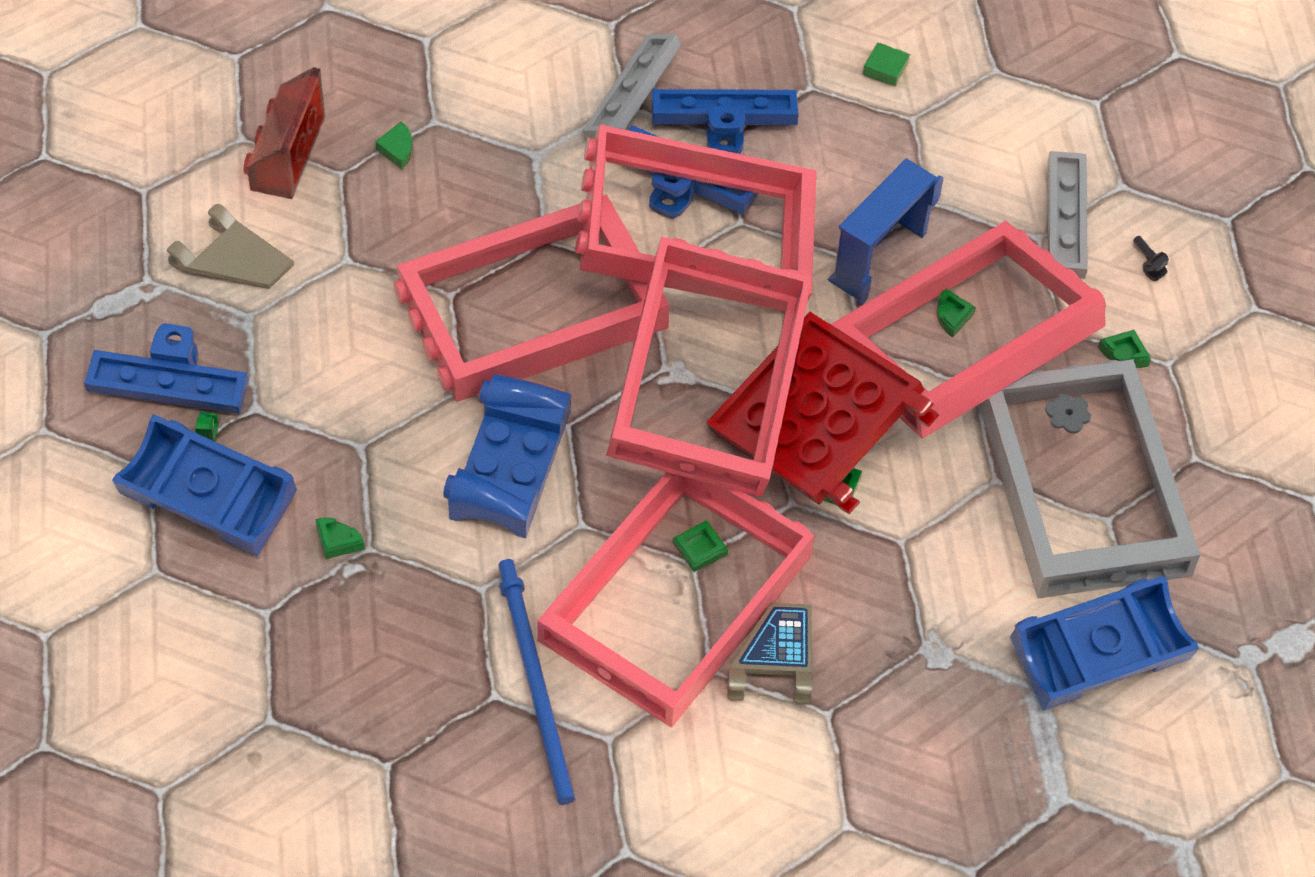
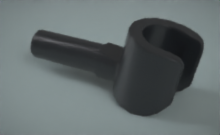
(1155, 264)

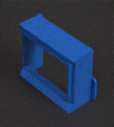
(902, 199)

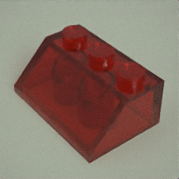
(287, 136)

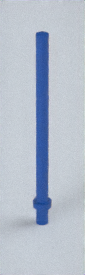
(512, 589)

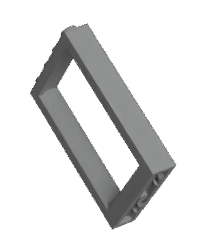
(1097, 567)

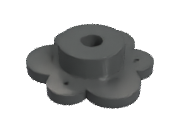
(1068, 413)

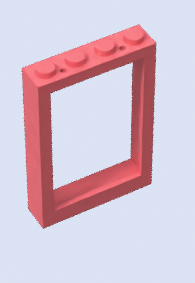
(701, 164)
(741, 276)
(536, 354)
(1012, 361)
(616, 672)

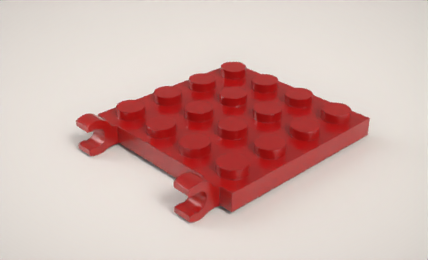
(833, 413)

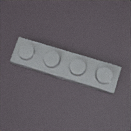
(634, 83)
(1068, 210)

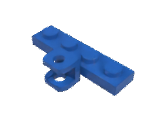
(724, 111)
(682, 192)
(168, 375)

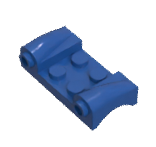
(510, 454)
(207, 484)
(1101, 642)

